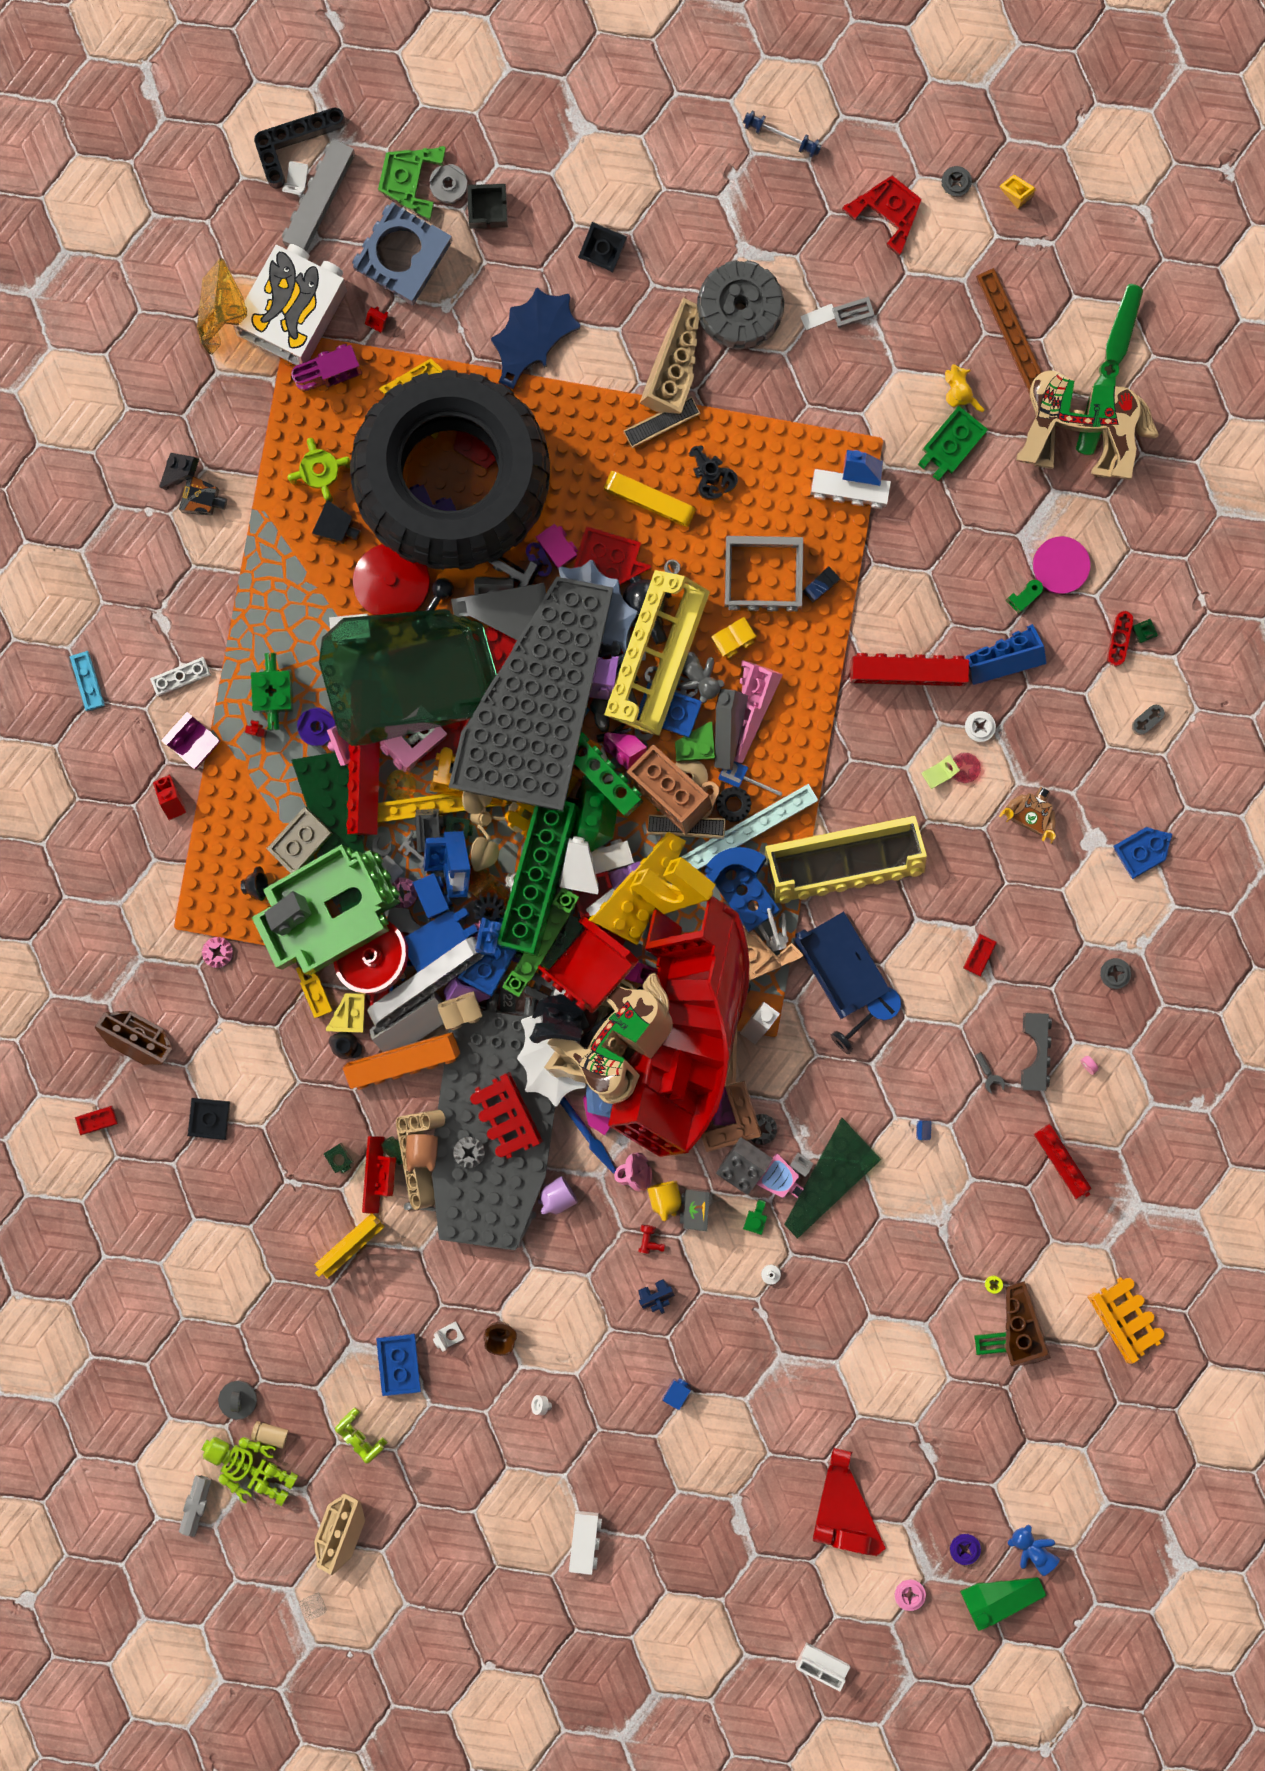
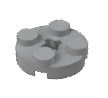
(451, 194)

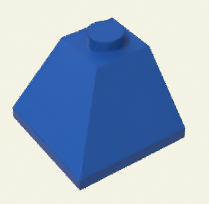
(862, 468)

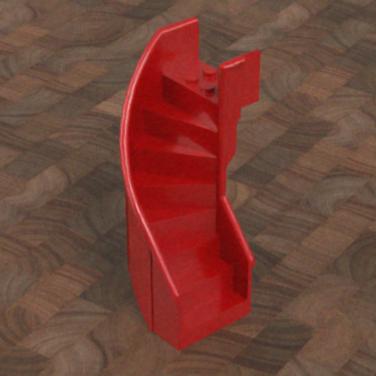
(706, 992)

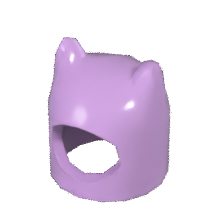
(557, 1197)

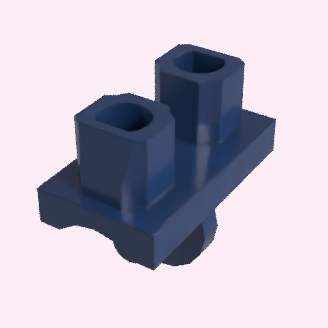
(648, 1300)

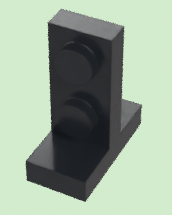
(516, 573)

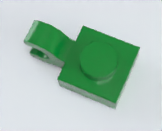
(755, 1219)

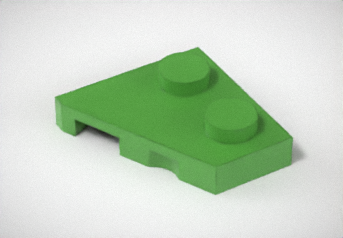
(697, 747)

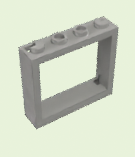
(761, 541)

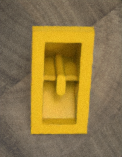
(1017, 191)

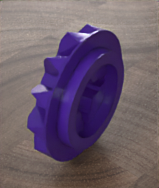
(965, 1558)

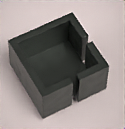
(487, 206)

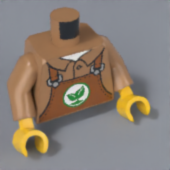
(1033, 813)

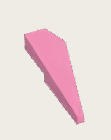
(760, 687)

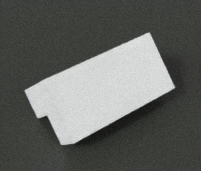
(822, 1666)

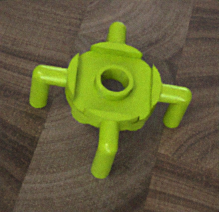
(327, 477)
(357, 1438)

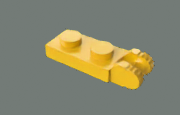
(314, 994)

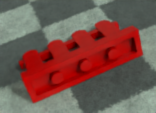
(514, 1123)
(1062, 1161)

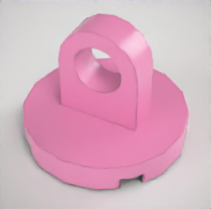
(637, 1172)

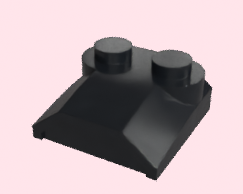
(603, 246)

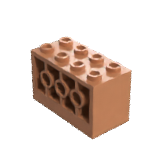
(669, 789)

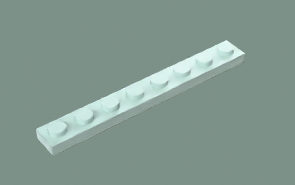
(752, 826)

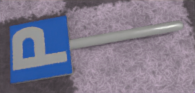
(737, 774)

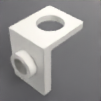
(296, 178)
(442, 1341)

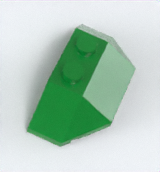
(595, 816)

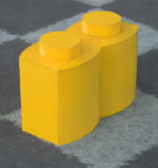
(734, 637)

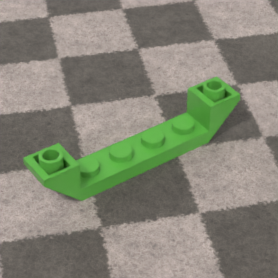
(528, 964)

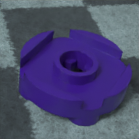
(311, 717)

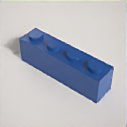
(1007, 657)

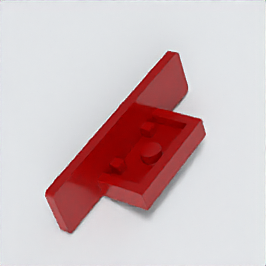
(378, 1175)

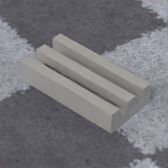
(855, 319)

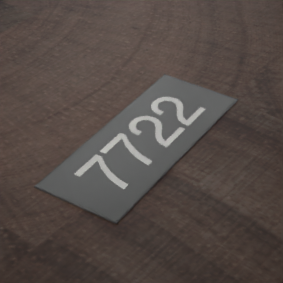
(507, 999)

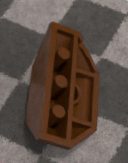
(134, 1037)

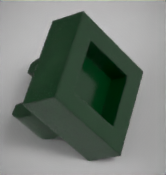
(1144, 631)

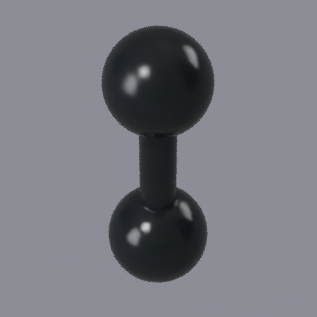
(442, 589)

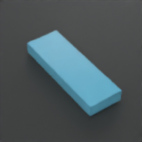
(87, 681)

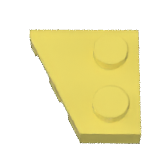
(349, 1014)

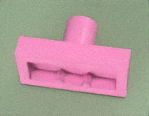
(338, 745)

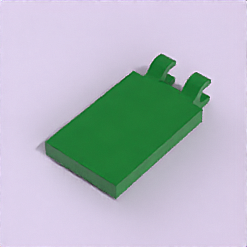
(952, 442)

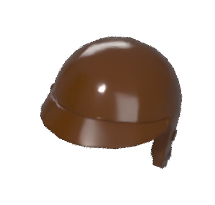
(499, 1338)

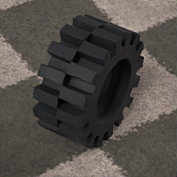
(745, 804)

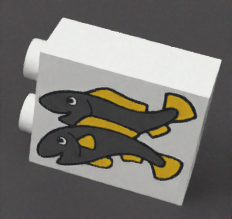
(291, 304)

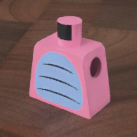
(780, 1178)

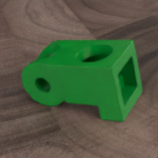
(1030, 593)

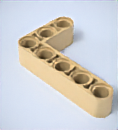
(419, 1180)

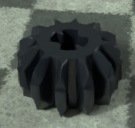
(492, 902)

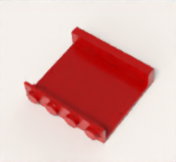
(590, 967)

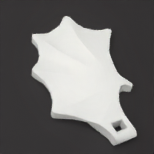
(535, 1057)

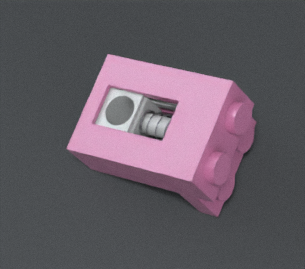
(407, 757)

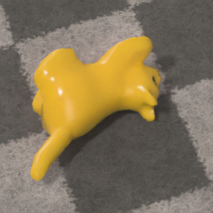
(960, 390)

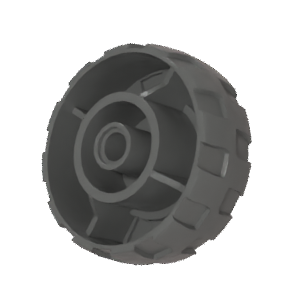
(744, 284)

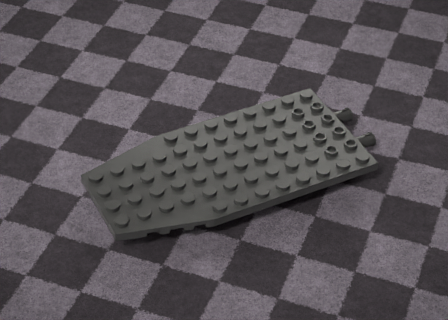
(496, 1197)

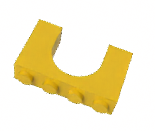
(687, 889)

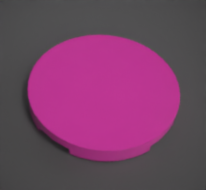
(1061, 565)

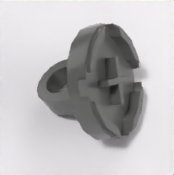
(237, 1399)

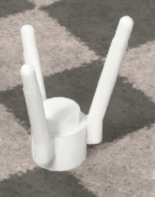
(777, 940)

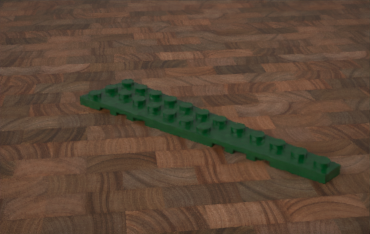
(326, 796)

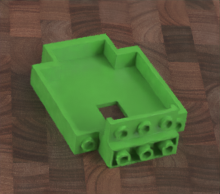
(320, 937)

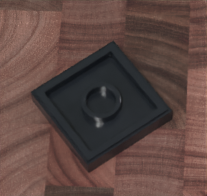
(209, 1118)

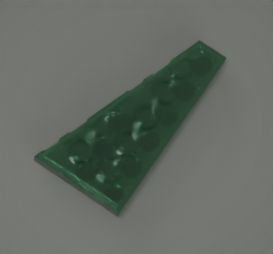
(835, 1173)

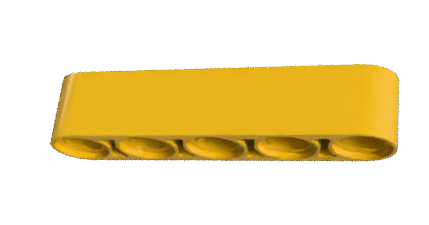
(649, 498)

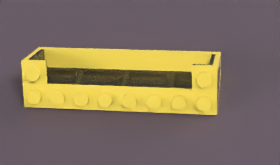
(845, 859)

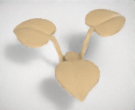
(483, 851)

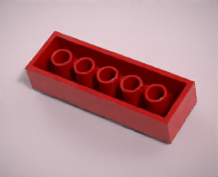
(909, 671)

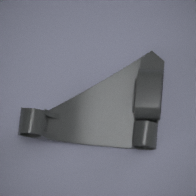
(504, 609)

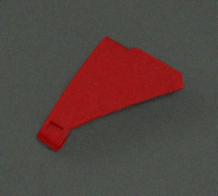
(842, 1513)

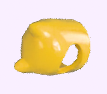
(665, 1199)

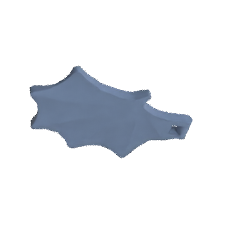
(620, 613)

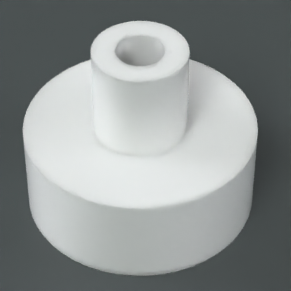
(767, 1270)
(540, 1405)

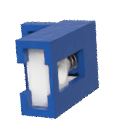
(451, 856)

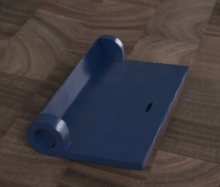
(841, 965)

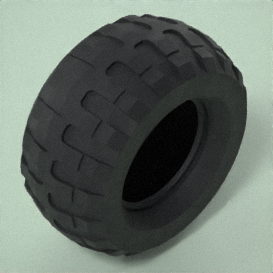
(450, 404)

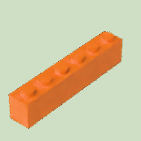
(401, 1060)

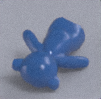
(1035, 1550)

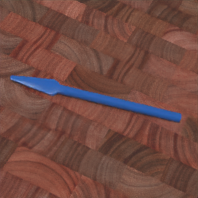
(594, 1144)

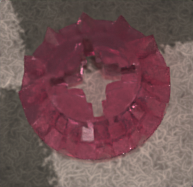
(973, 772)

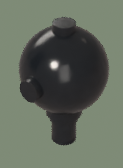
(635, 596)

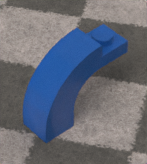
(735, 858)

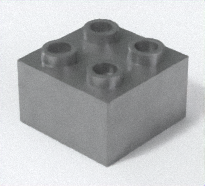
(744, 1166)

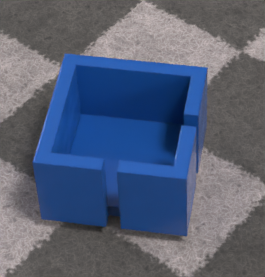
(432, 895)

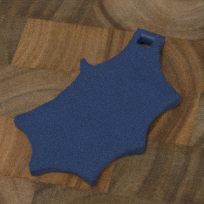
(532, 333)

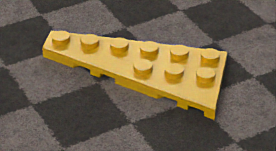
(627, 911)

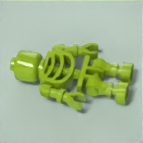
(218, 1452)

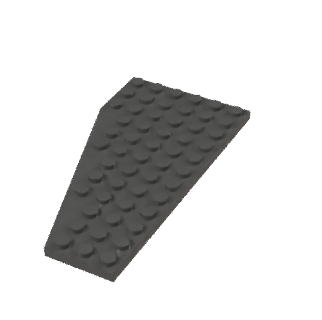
(534, 710)

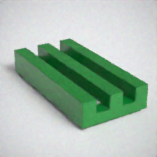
(991, 1335)

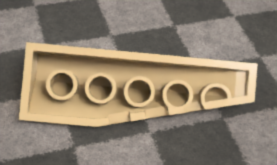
(674, 364)

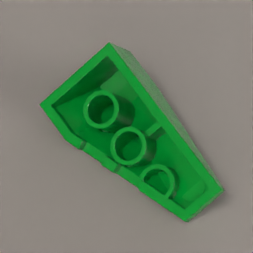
(1000, 1599)

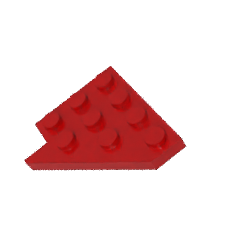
(612, 554)

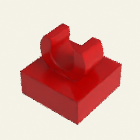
(376, 319)

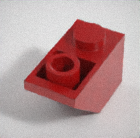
(169, 797)

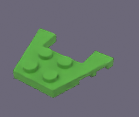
(402, 174)

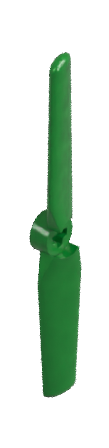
(1115, 352)

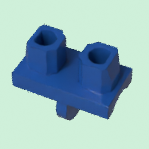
(487, 937)

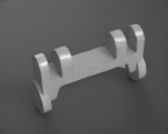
(410, 848)

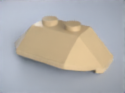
(338, 1533)

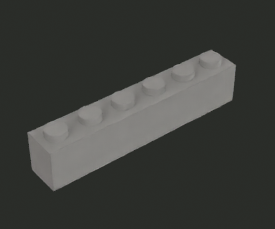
(319, 195)

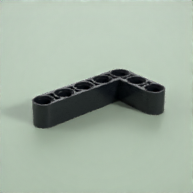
(292, 137)

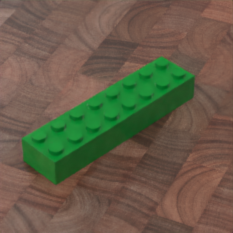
(537, 879)

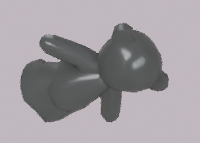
(700, 677)

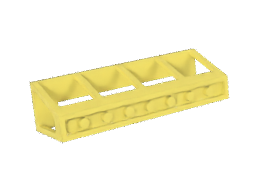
(671, 660)

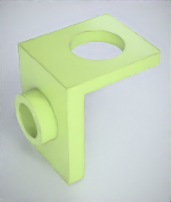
(940, 772)

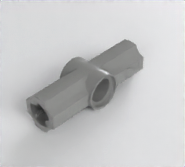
(195, 1505)

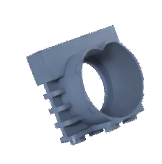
(411, 282)

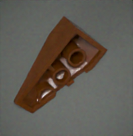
(1024, 1335)

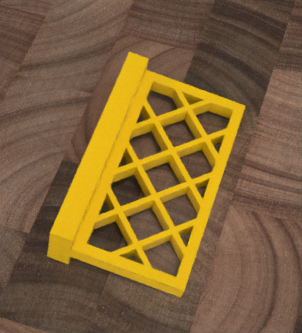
(349, 1246)

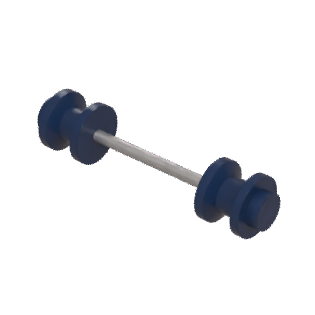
(758, 123)

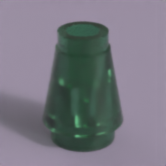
(392, 1149)

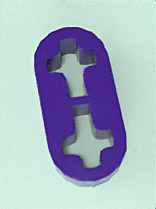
(543, 557)

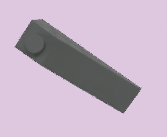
(729, 720)

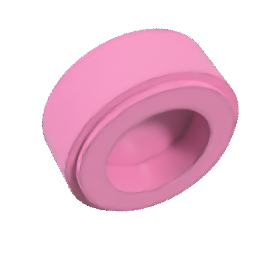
(1089, 1064)

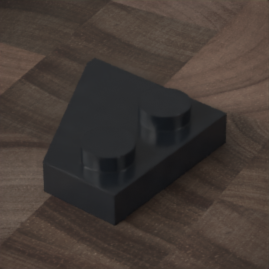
(178, 469)

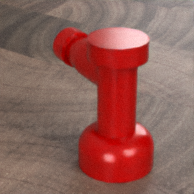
(646, 1245)

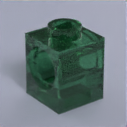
(452, 821)
(330, 1156)

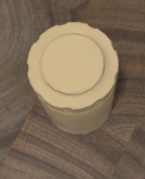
(269, 1434)

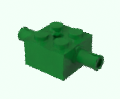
(263, 682)

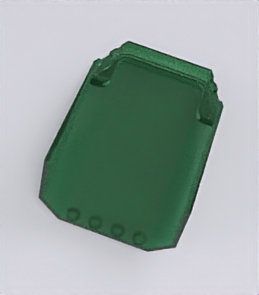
(404, 673)

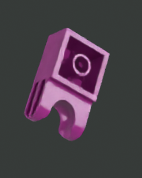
(327, 369)

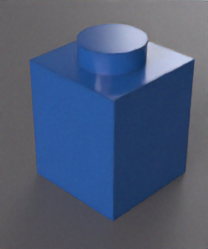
(676, 1393)

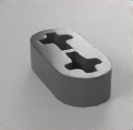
(1145, 716)

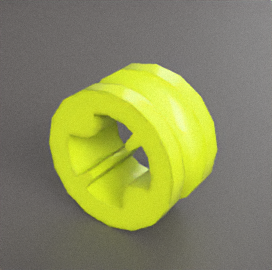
(999, 1284)

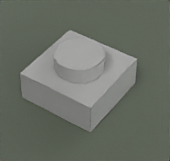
(801, 1164)

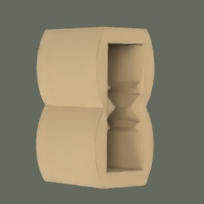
(460, 1010)

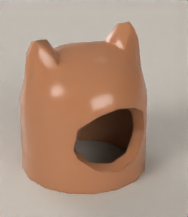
(421, 1151)

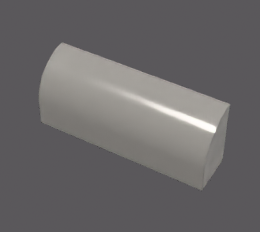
(409, 1026)

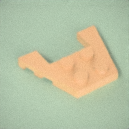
(762, 958)

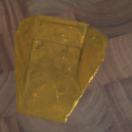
(219, 305)

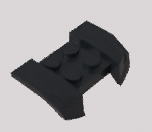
(559, 1019)

